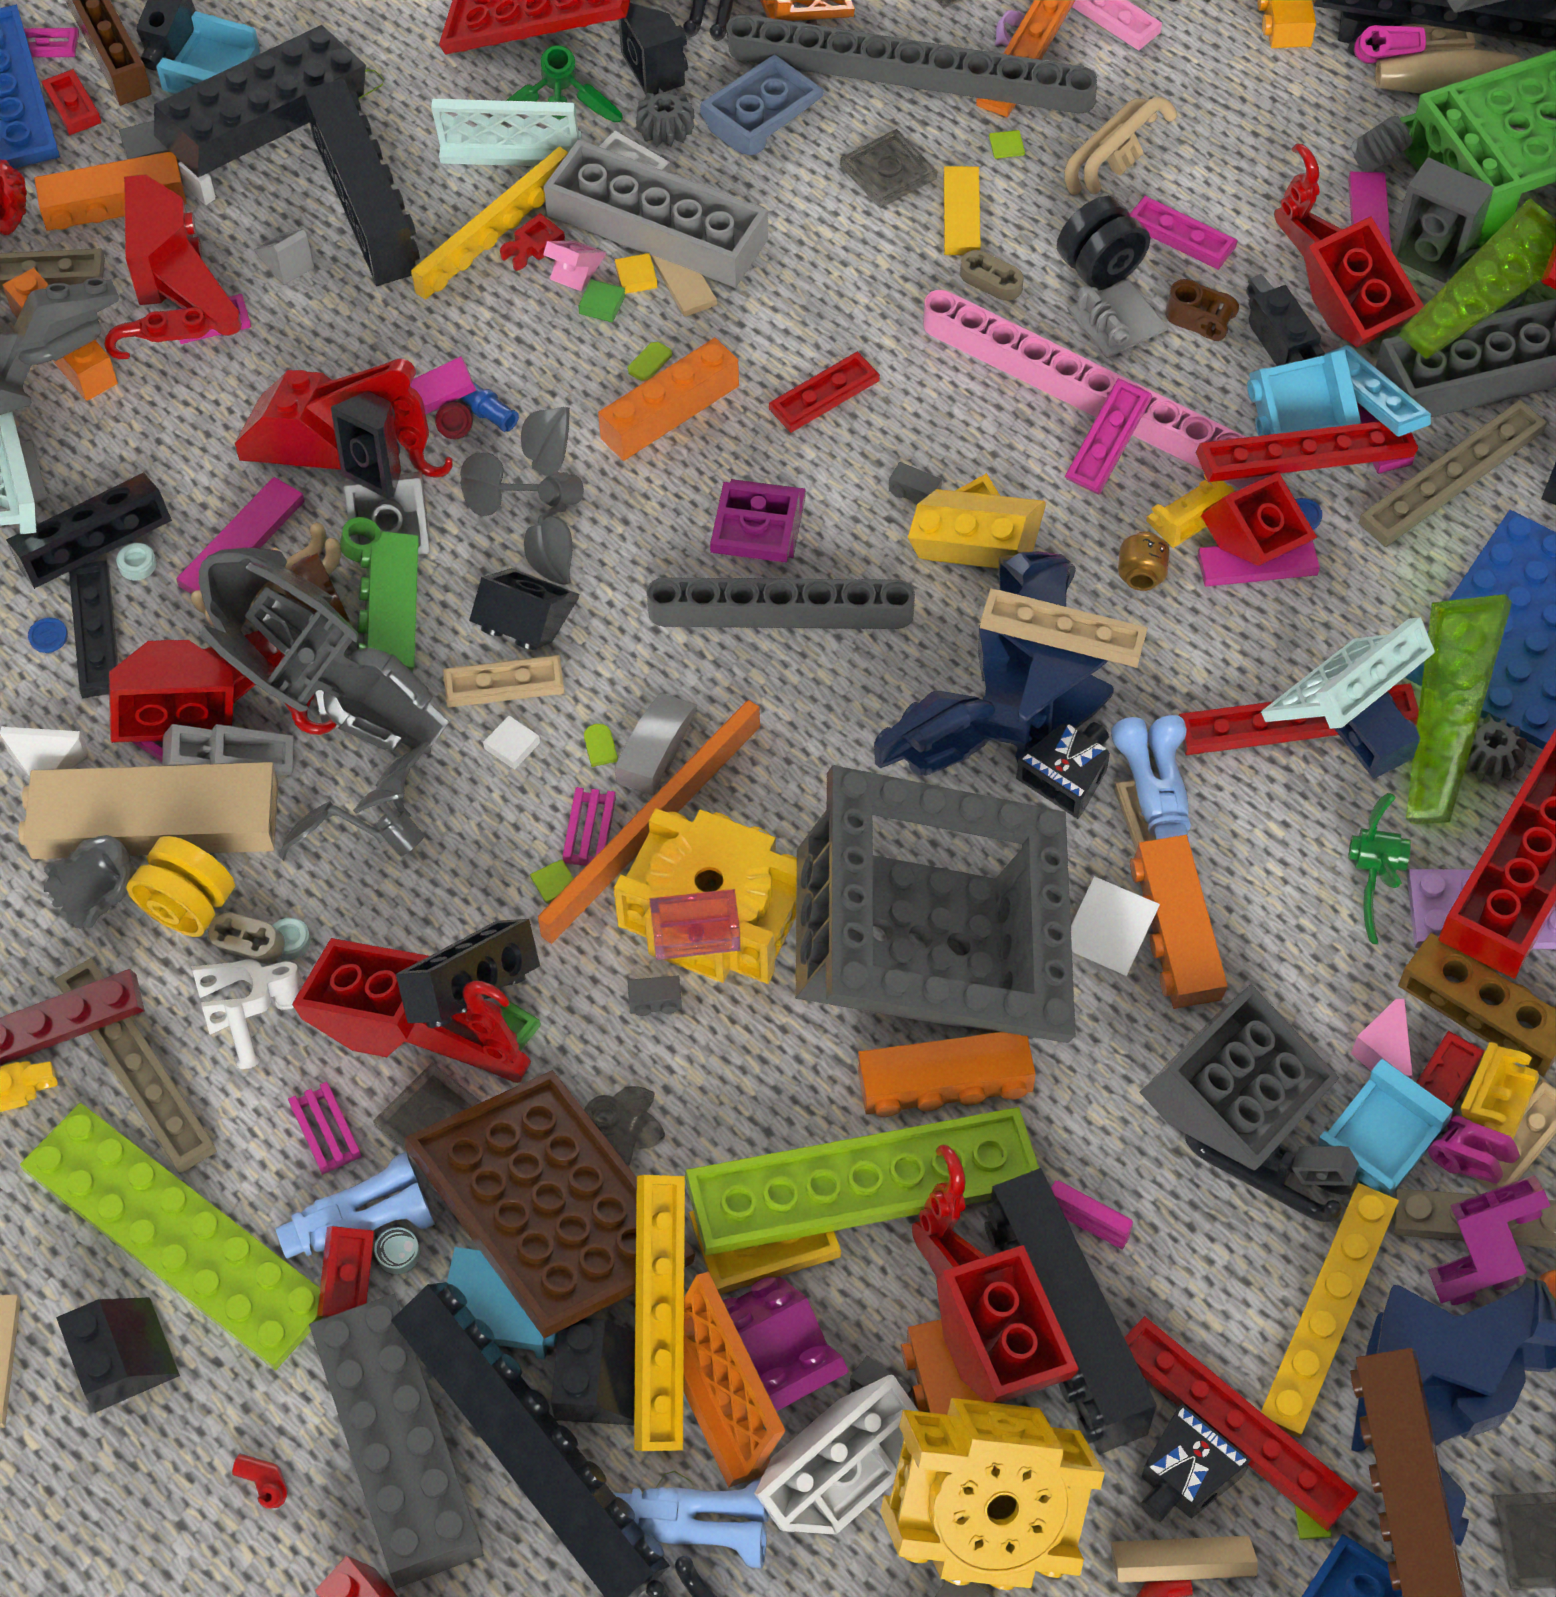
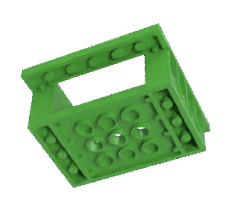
(1472, 133)

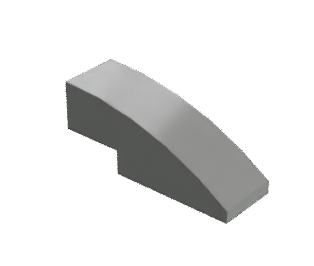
(654, 743)
(227, 746)

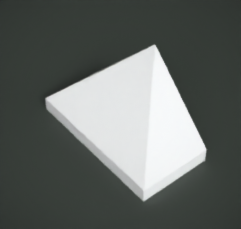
(44, 748)

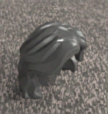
(89, 880)

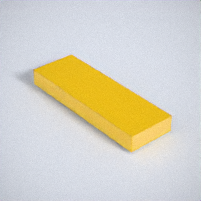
(961, 209)

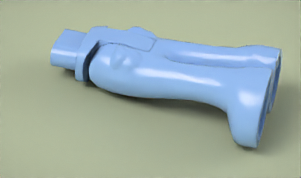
(1163, 799)
(340, 1209)
(671, 1512)

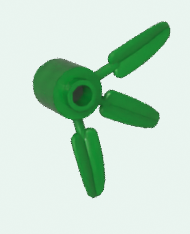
(558, 74)
(1379, 853)

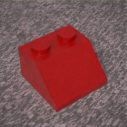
(1259, 521)

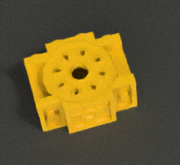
(686, 858)
(986, 1521)

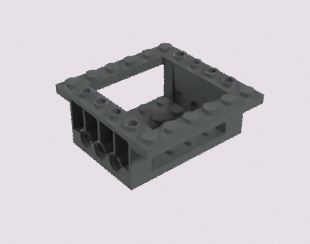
(1010, 926)

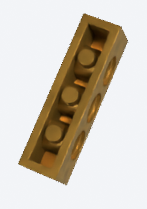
(1463, 1004)

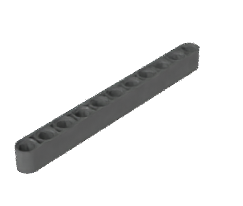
(914, 63)

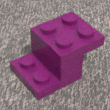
(758, 520)
(1491, 1246)
(784, 1341)

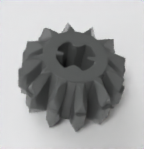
(665, 117)
(1381, 143)
(1496, 750)

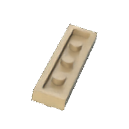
(1063, 627)

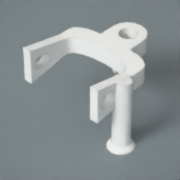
(268, 981)

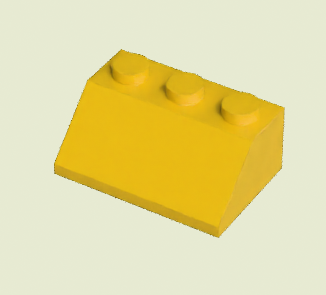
(974, 527)

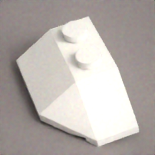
(837, 1461)

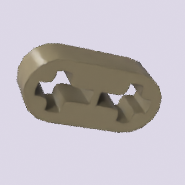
(991, 275)
(243, 945)

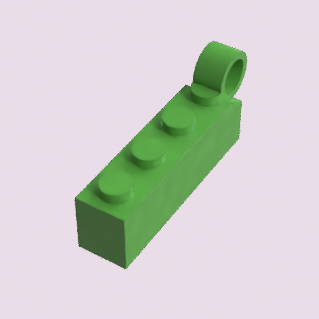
(386, 589)

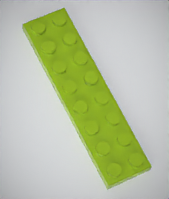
(852, 1180)
(176, 1235)

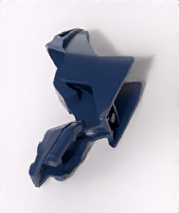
(1026, 684)
(1467, 1363)

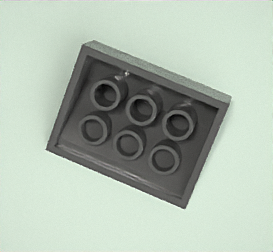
(1241, 1081)

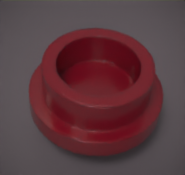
(454, 420)

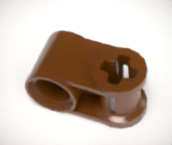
(1198, 307)

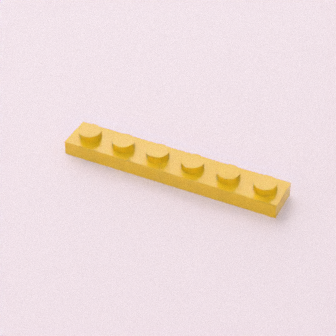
(485, 228)
(1328, 1309)
(659, 1313)

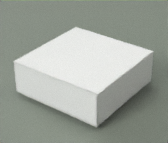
(199, 187)
(511, 742)

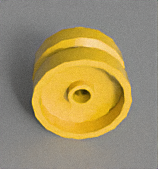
(181, 886)

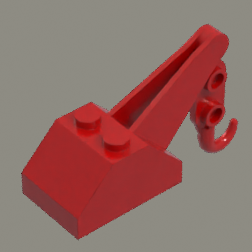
(169, 265)
(1348, 270)
(296, 422)
(184, 686)
(359, 1004)
(989, 1305)

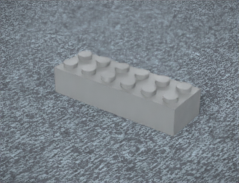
(656, 212)

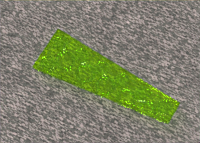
(1489, 280)
(1452, 696)

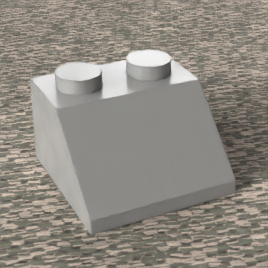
(399, 514)

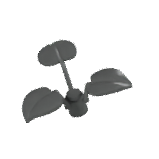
(544, 441)
(395, 824)

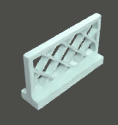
(495, 144)
(14, 480)
(1354, 676)

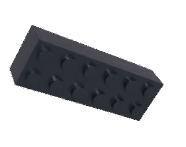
(253, 100)
(362, 181)
(1109, 1384)

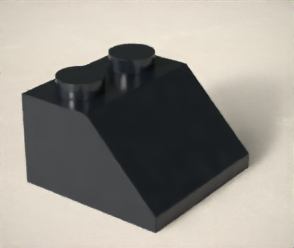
(653, 48)
(368, 442)
(521, 607)
(117, 1349)
(594, 1373)

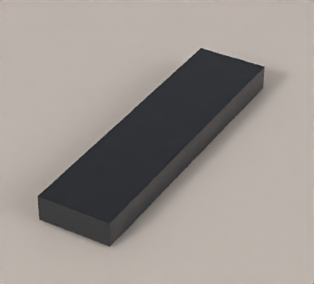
(93, 627)

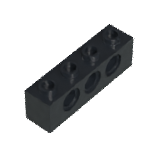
(89, 530)
(493, 954)

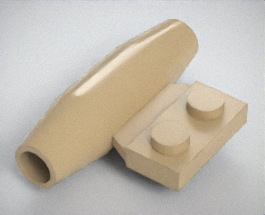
(1446, 60)

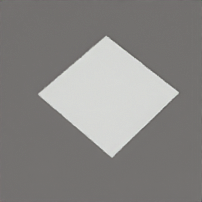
(1111, 925)

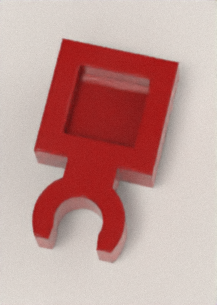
(531, 241)

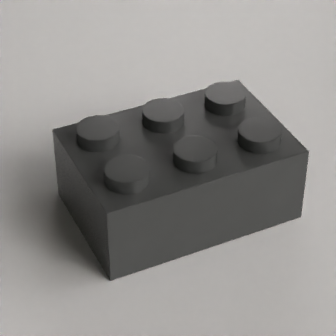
(1440, 218)

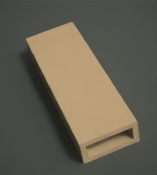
(206, 804)

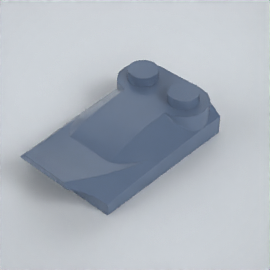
(758, 104)

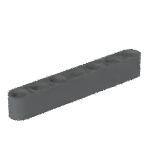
(799, 601)

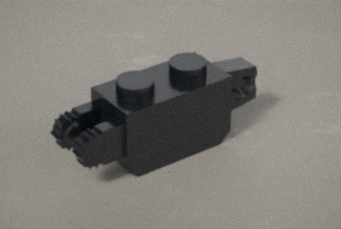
(1281, 323)

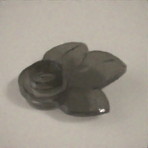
(630, 1123)

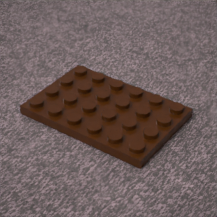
(539, 1199)

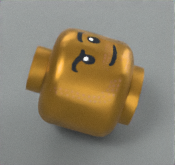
(1143, 561)

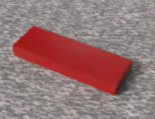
(824, 391)

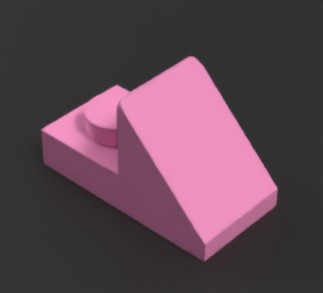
(573, 262)

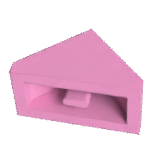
(1386, 1039)

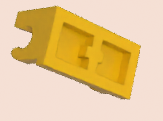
(1183, 517)
(1500, 1090)

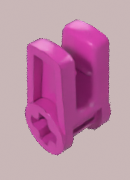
(1391, 40)
(1473, 1150)

